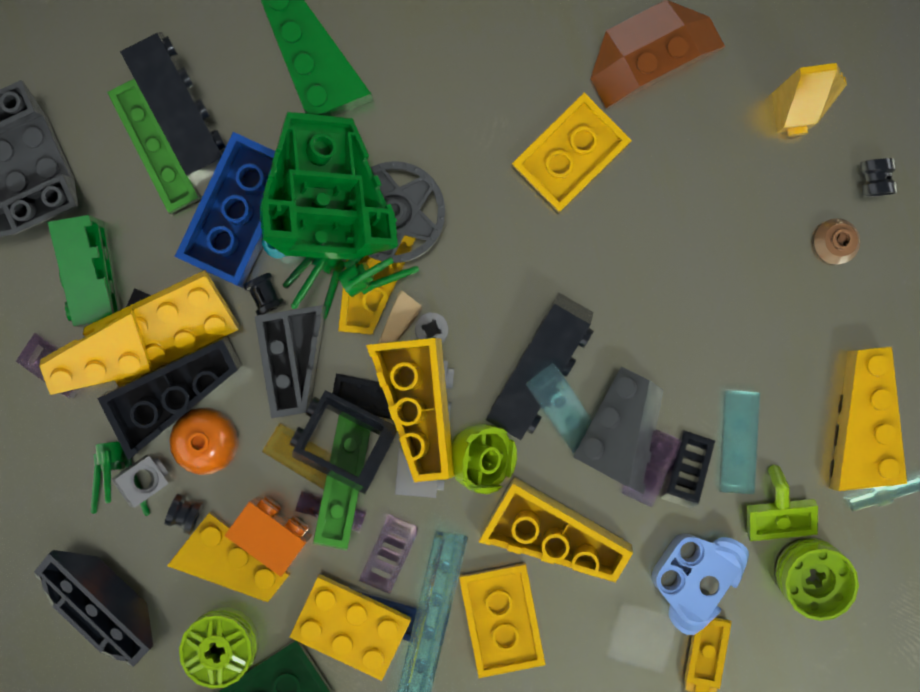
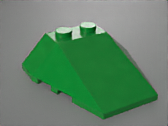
(323, 193)

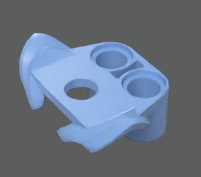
(689, 607)

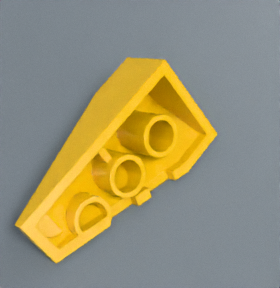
(806, 97)

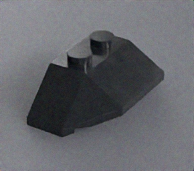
(97, 604)

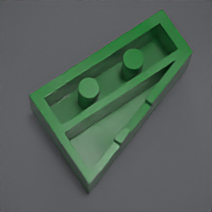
(84, 268)

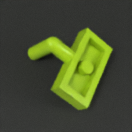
(783, 517)

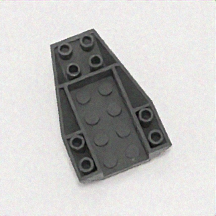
(32, 166)

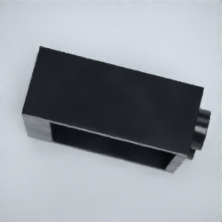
(355, 414)

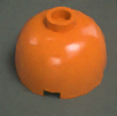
(204, 441)

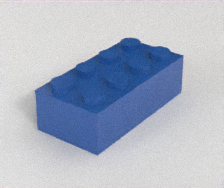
(227, 222)

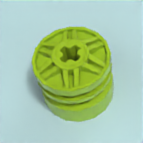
(834, 584)
(227, 629)

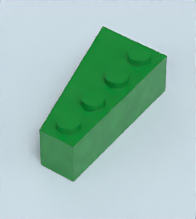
(315, 63)

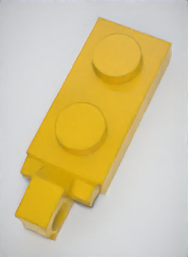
(707, 657)

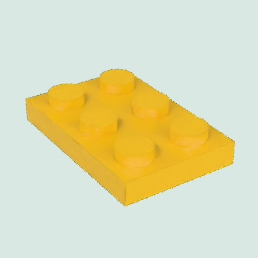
(571, 152)
(502, 620)
(350, 627)

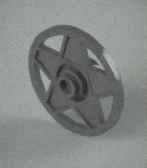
(406, 204)

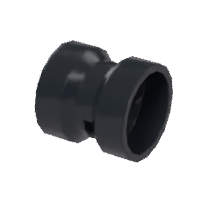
(878, 177)

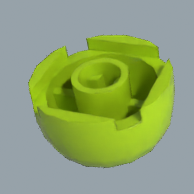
(483, 457)

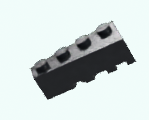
(173, 102)
(554, 343)
(158, 398)

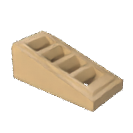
(401, 317)

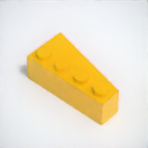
(418, 404)
(869, 424)
(548, 530)

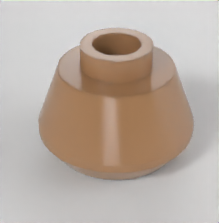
(832, 249)

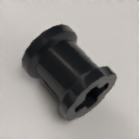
(263, 294)

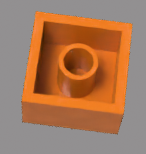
(269, 534)

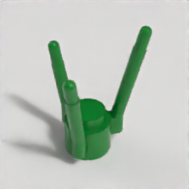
(319, 264)
(360, 277)
(109, 458)

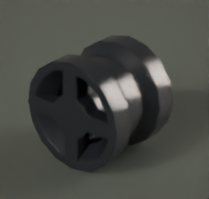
(183, 514)

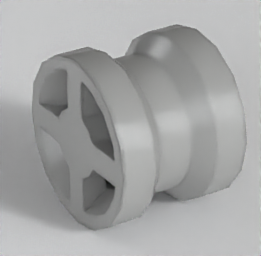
(432, 320)

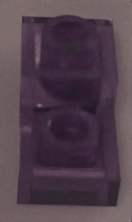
(664, 451)

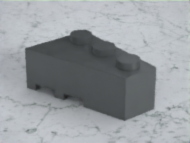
(290, 356)
(623, 430)

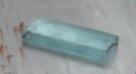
(560, 405)
(739, 442)

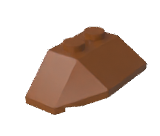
(651, 49)

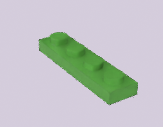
(153, 148)
(339, 499)

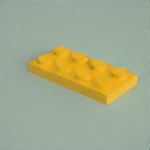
(178, 320)

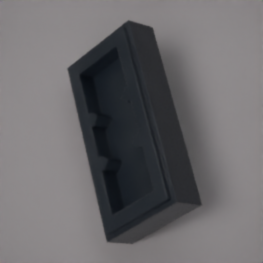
(362, 393)

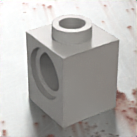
(125, 480)

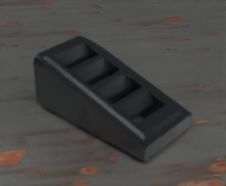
(679, 497)

